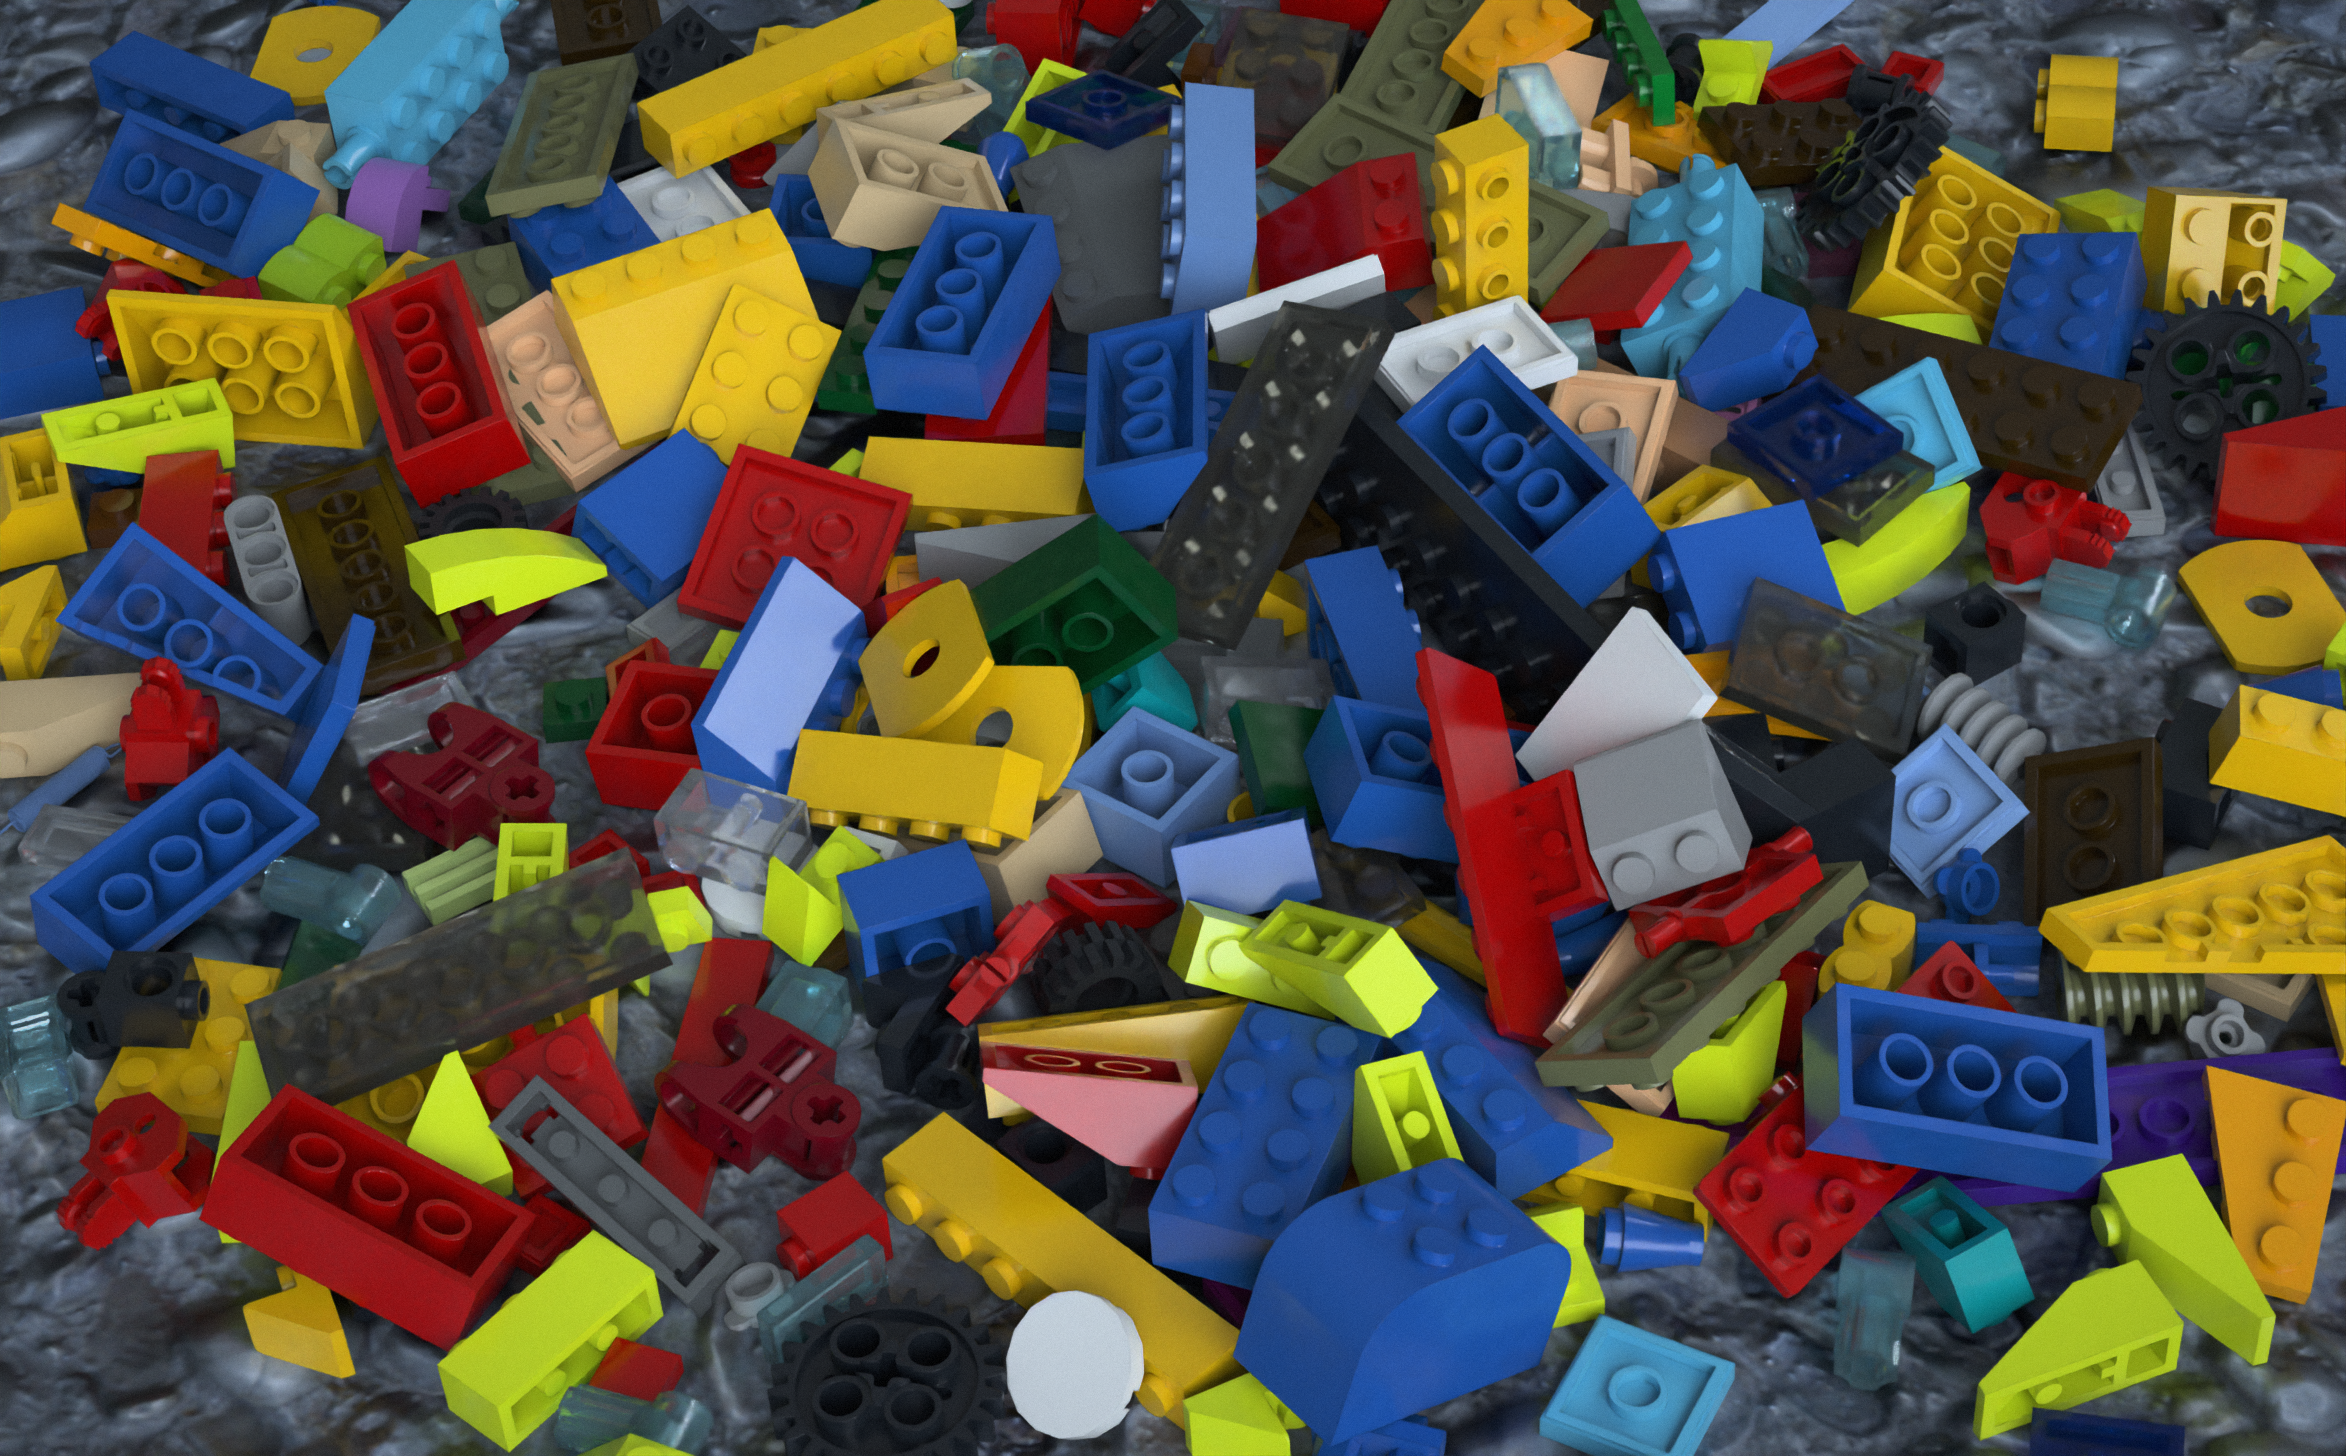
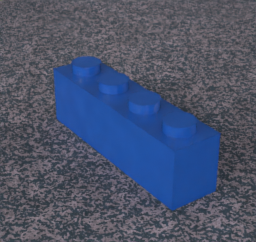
(185, 90)

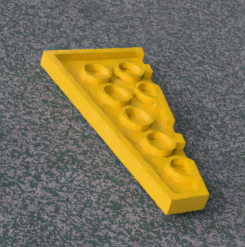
(2237, 916)

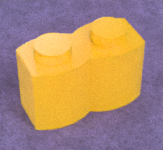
(2077, 102)
(1873, 949)

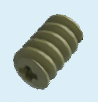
(2126, 996)

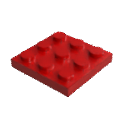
(794, 509)

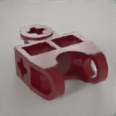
(472, 784)
(765, 1098)

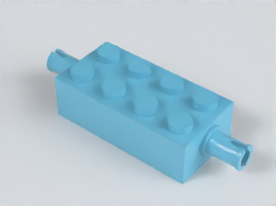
(416, 83)
(1725, 235)

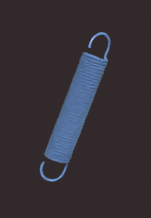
(61, 786)

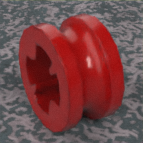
(751, 164)

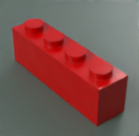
(186, 508)

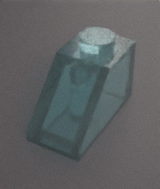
(1539, 113)

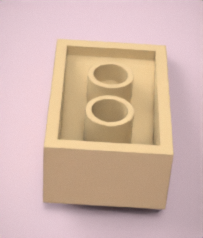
(889, 186)
(1059, 843)

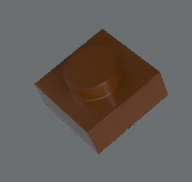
(1200, 66)
(111, 515)

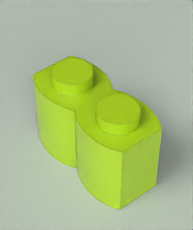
(325, 264)

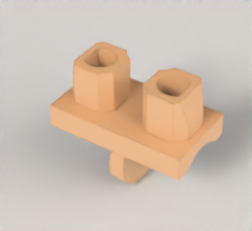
(1608, 164)

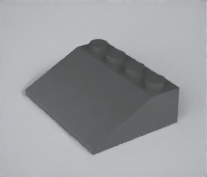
(1103, 227)

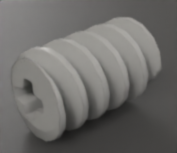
(1984, 726)

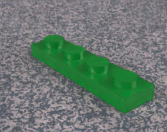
(1641, 59)

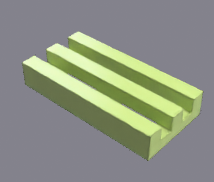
(464, 870)

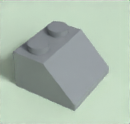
(1660, 815)

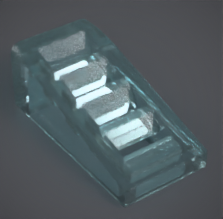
(39, 1064)

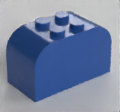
(1532, 476)
(1401, 1299)

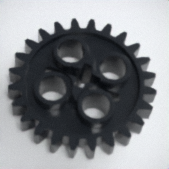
(1873, 171)
(2219, 335)
(889, 1382)

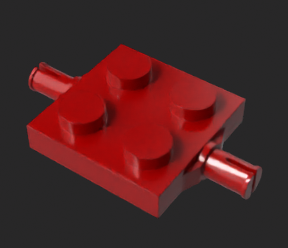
(1732, 904)
(990, 976)
(579, 1069)

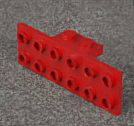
(1516, 846)
(1802, 1205)

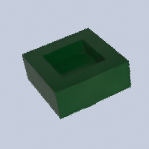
(573, 708)

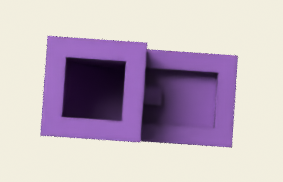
(391, 199)

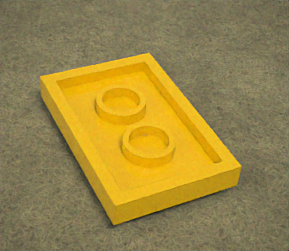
(756, 376)
(198, 1078)

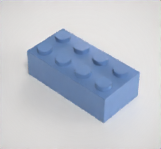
(1208, 199)

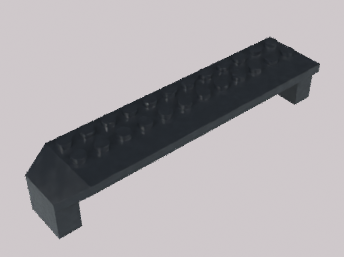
(1528, 632)

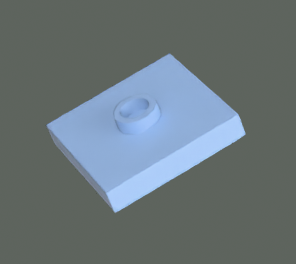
(1946, 804)

